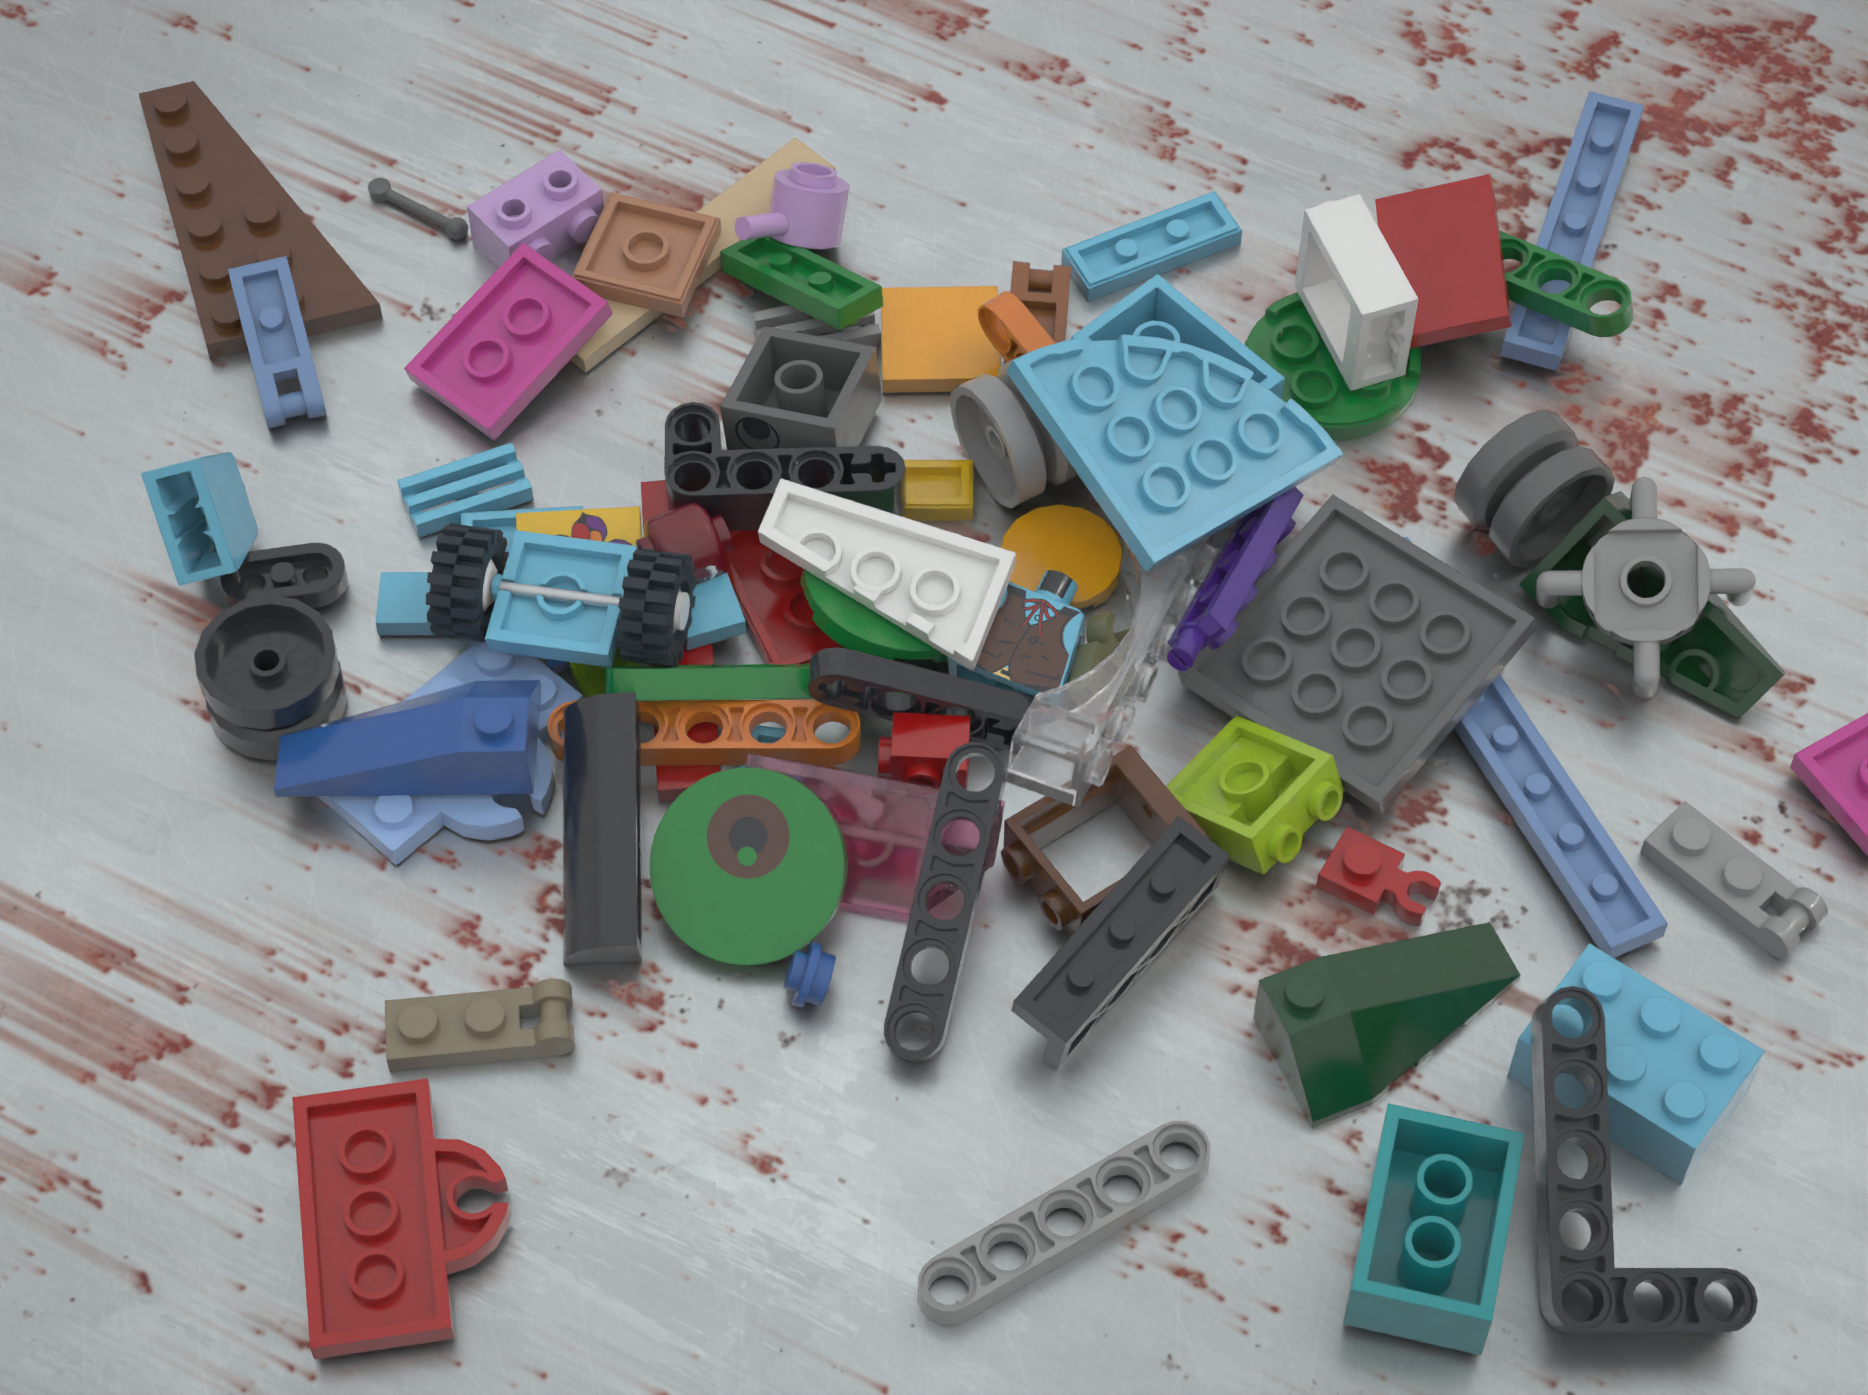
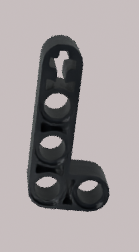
(744, 480)

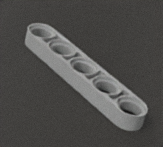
(1049, 1250)

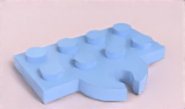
(405, 822)

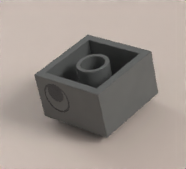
(801, 393)

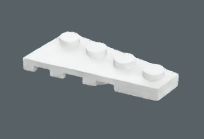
(902, 569)

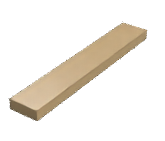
(744, 198)

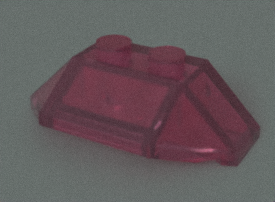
(883, 830)

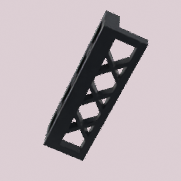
(1120, 939)

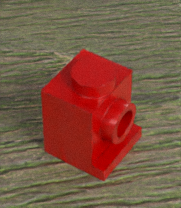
(922, 747)

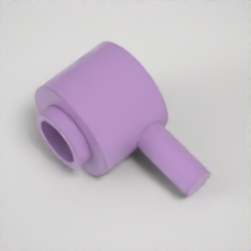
(804, 208)

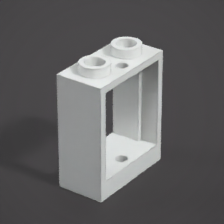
(1355, 292)

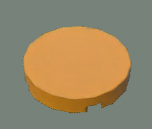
(1067, 542)

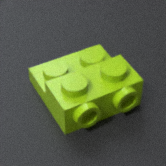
(1258, 792)

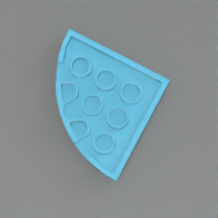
(1169, 436)

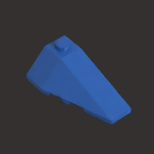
(436, 744)

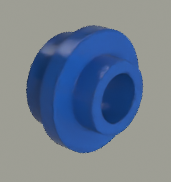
(809, 975)

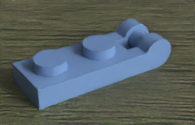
(276, 339)

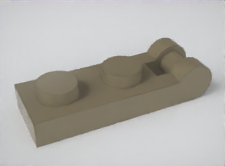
(478, 1027)

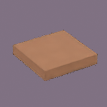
(647, 254)

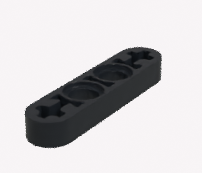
(869, 686)

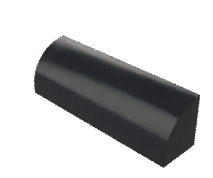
(602, 830)

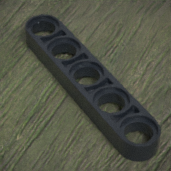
(945, 935)

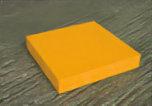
(934, 338)

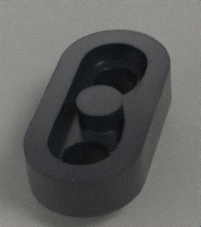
(288, 574)

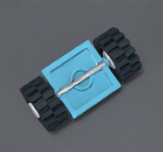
(561, 596)

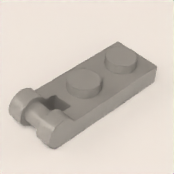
(1733, 880)

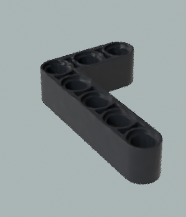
(1592, 1198)

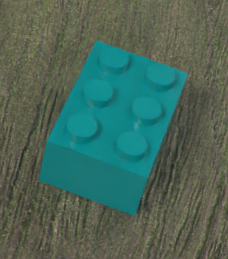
(1435, 1229)

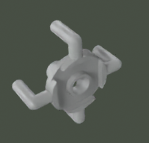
(1639, 620)

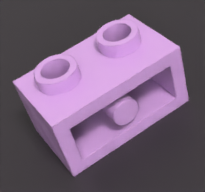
(544, 207)

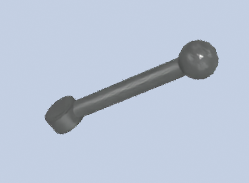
(381, 191)

